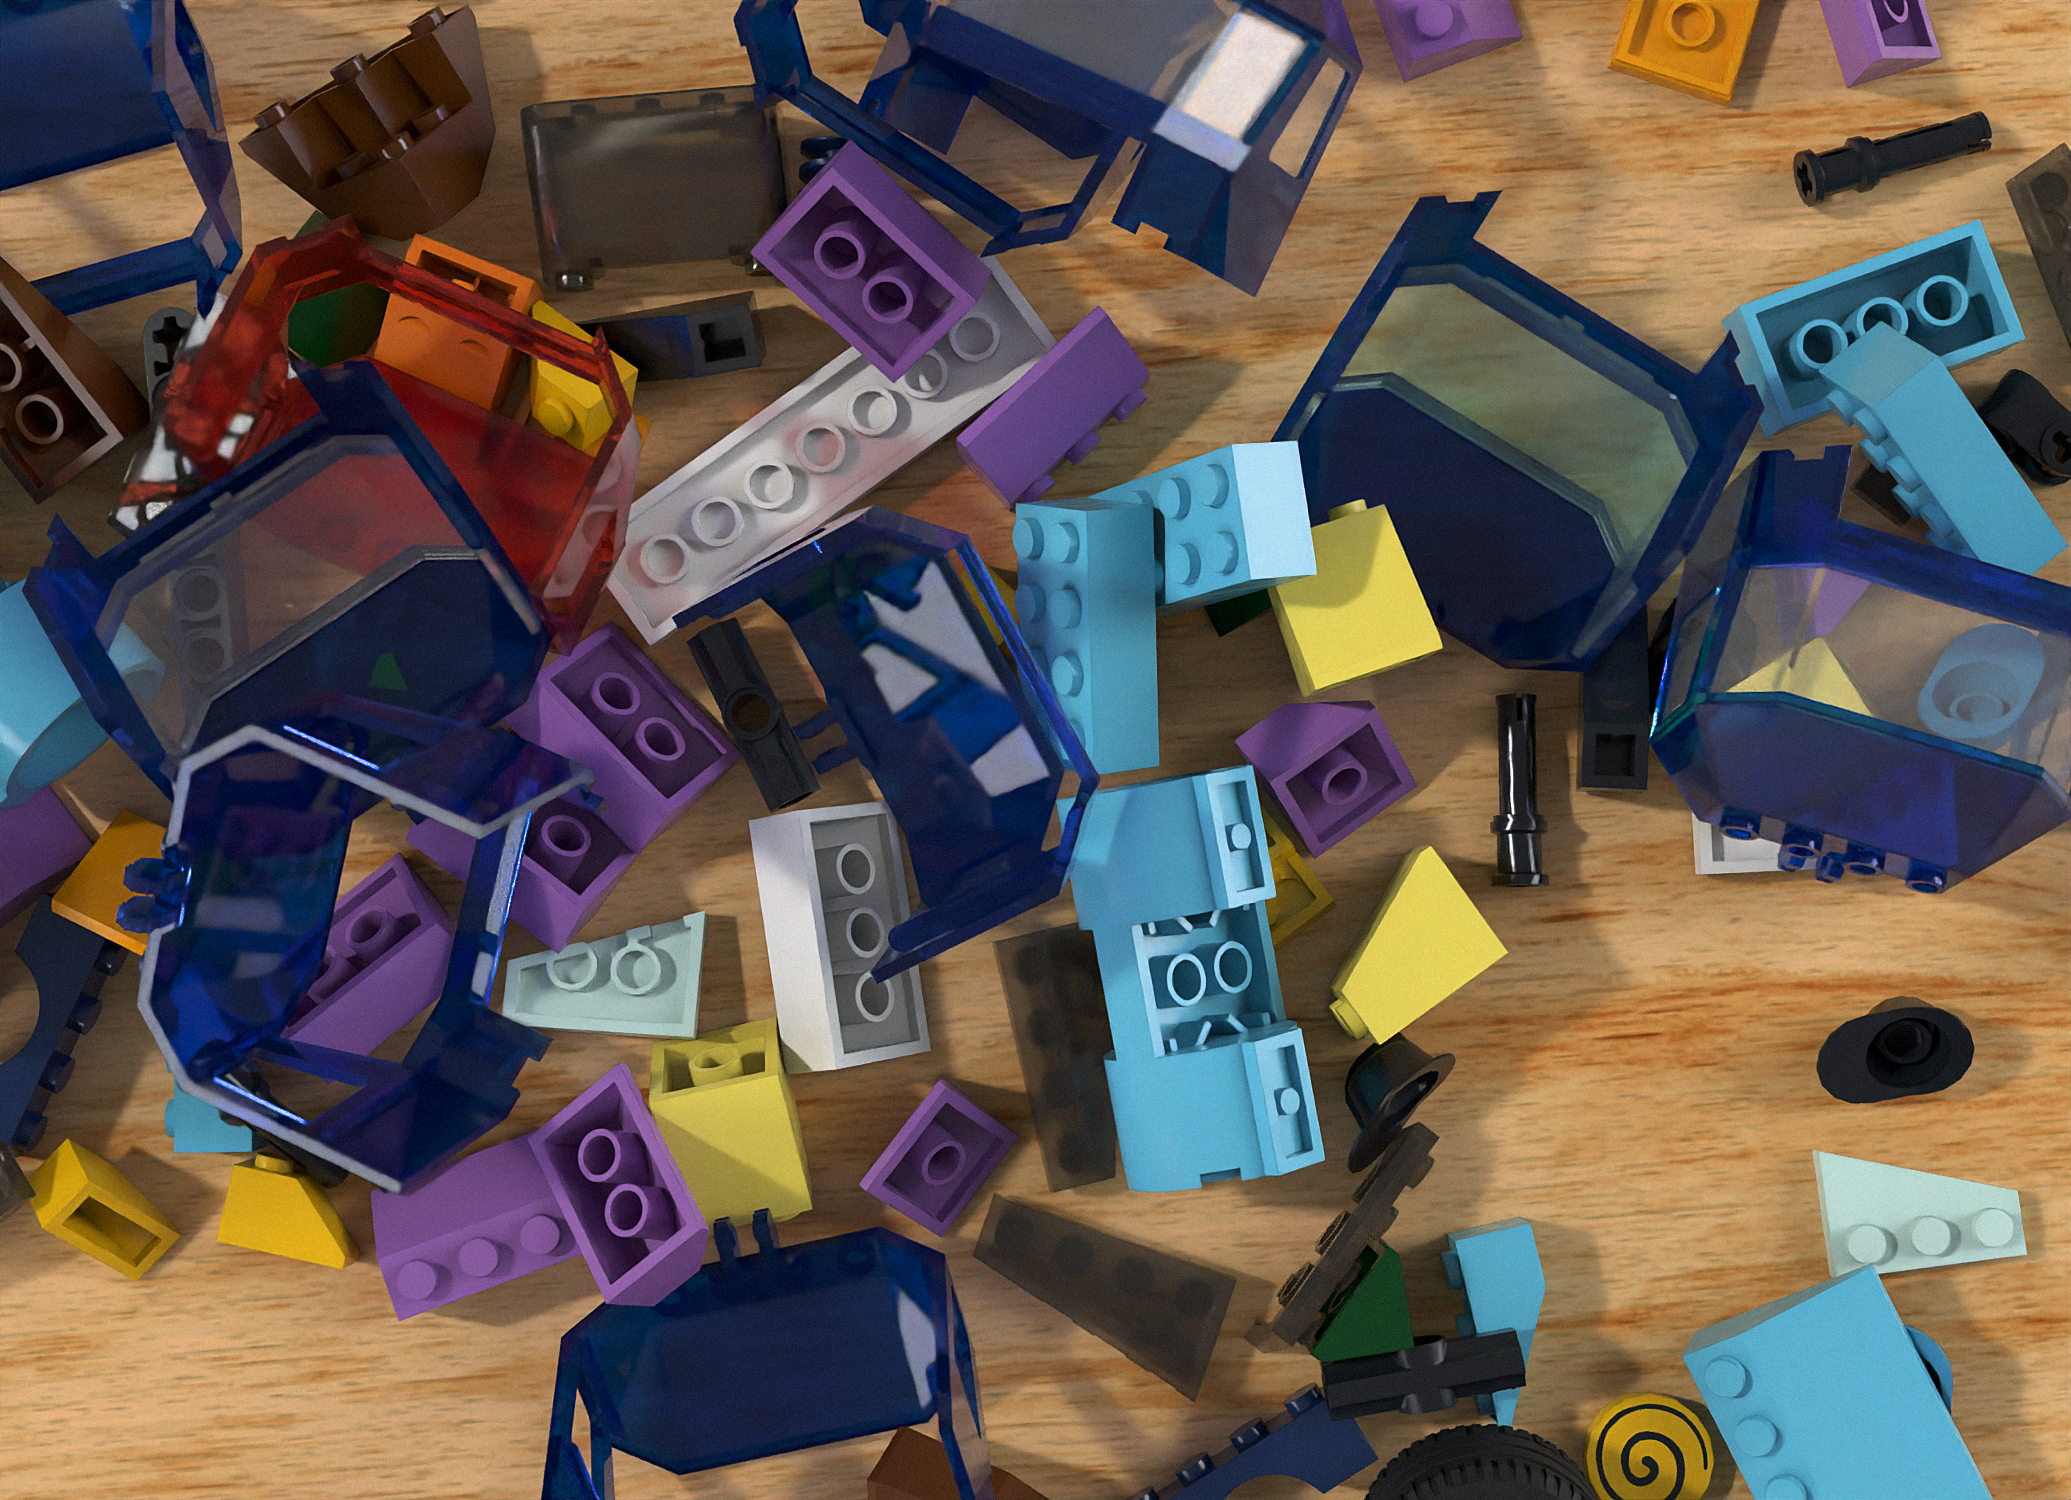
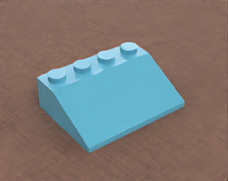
(1831, 1399)

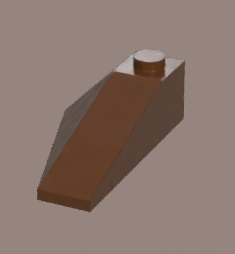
(59, 393)

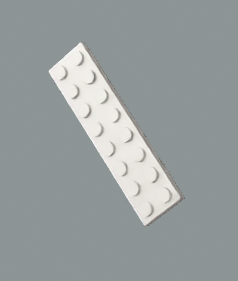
(816, 457)

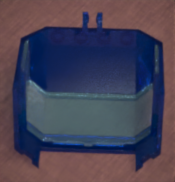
(1516, 442)

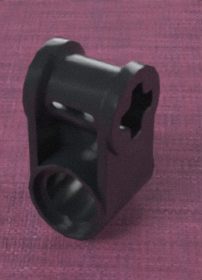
(2029, 426)

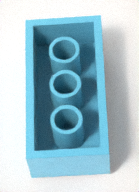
(1932, 291)
(1938, 452)
(1225, 524)
(1092, 623)

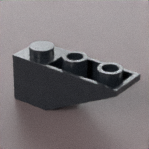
(687, 337)
(1616, 715)

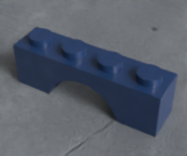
(69, 974)
(1294, 1444)

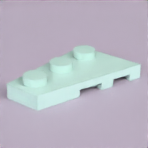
(614, 985)
(1911, 1217)

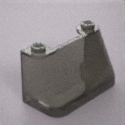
(653, 181)

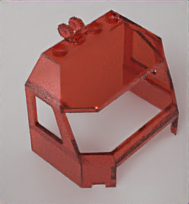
(544, 501)

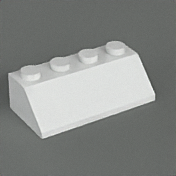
(827, 905)

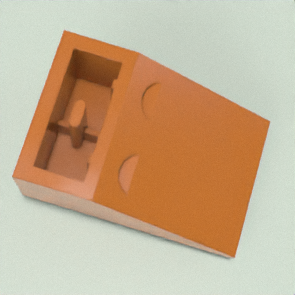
(445, 350)

